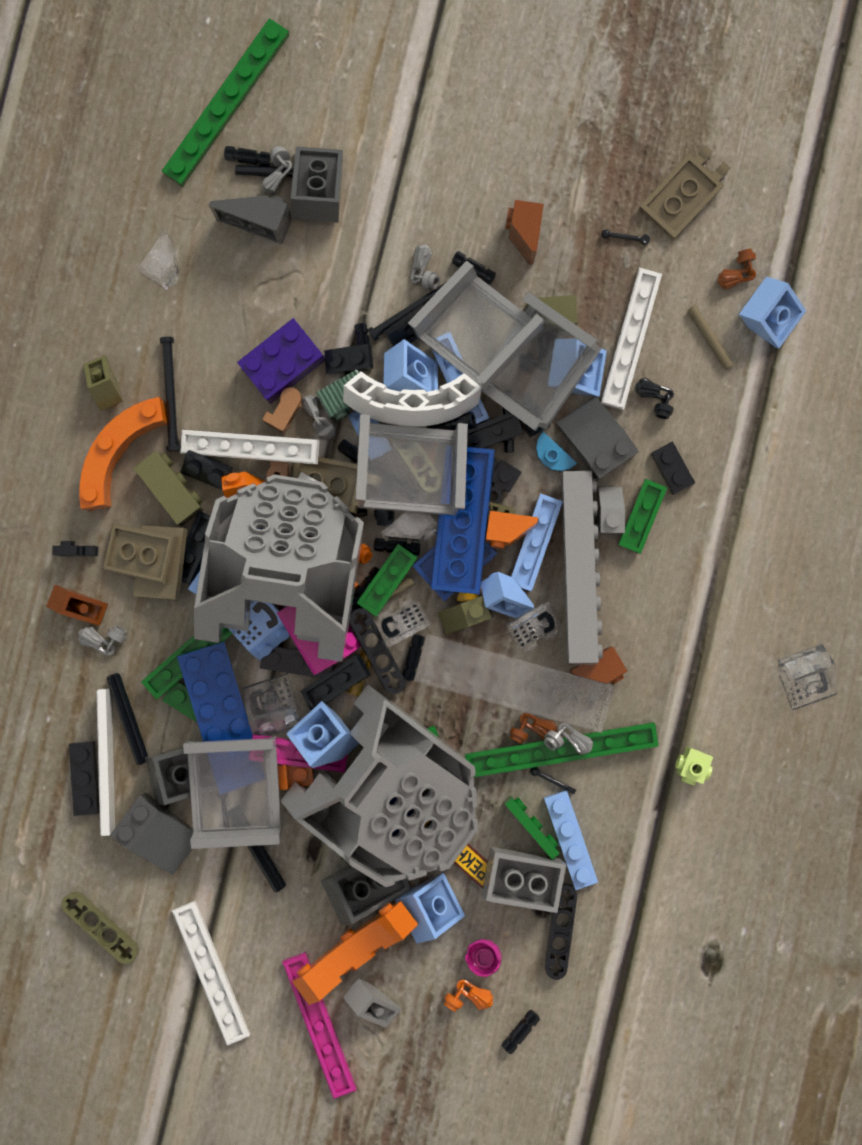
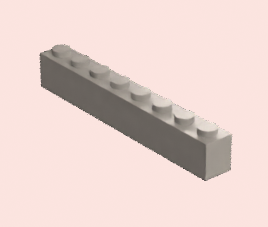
(579, 568)

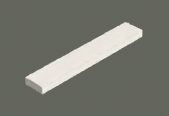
(631, 339)
(250, 446)
(105, 761)
(211, 972)

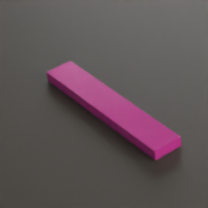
(322, 1034)

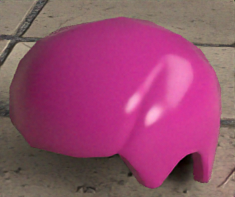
(483, 957)

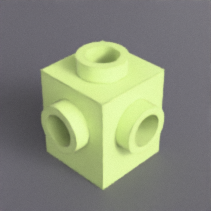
(702, 766)

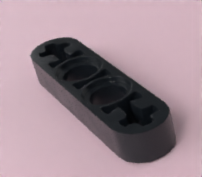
(379, 649)
(561, 931)

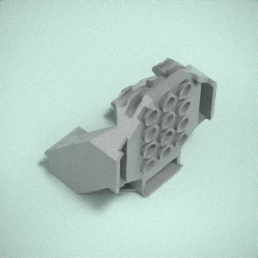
(309, 574)
(397, 762)

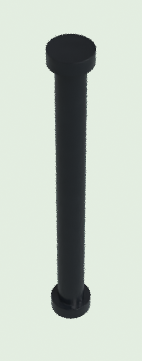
(379, 330)
(170, 394)

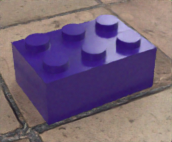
(281, 360)

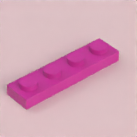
(289, 755)

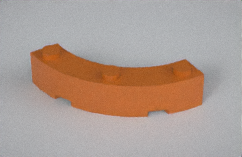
(110, 446)
(353, 951)

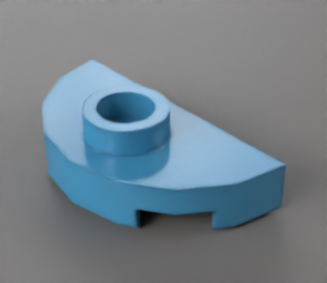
(552, 455)

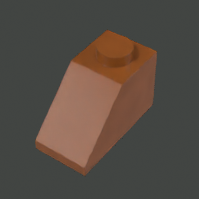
(76, 605)
(607, 670)

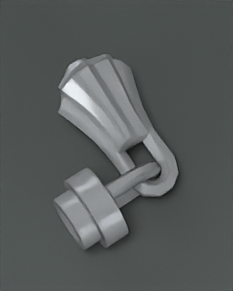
(280, 158)
(430, 279)
(324, 429)
(90, 638)
(579, 741)

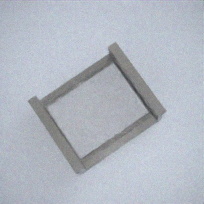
(474, 326)
(546, 368)
(411, 468)
(234, 793)

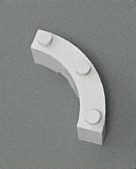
(411, 407)

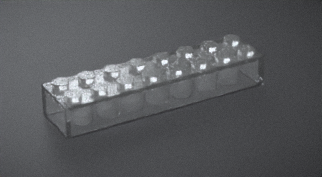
(514, 683)

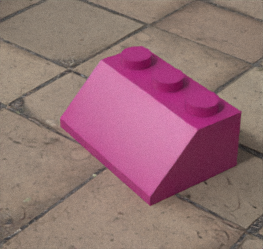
(309, 649)

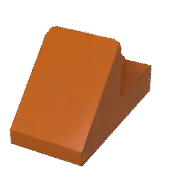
(290, 774)

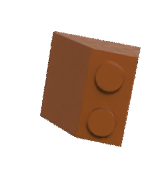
(524, 227)

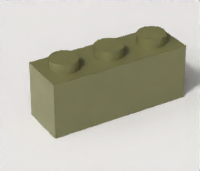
(169, 487)

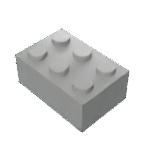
(523, 879)

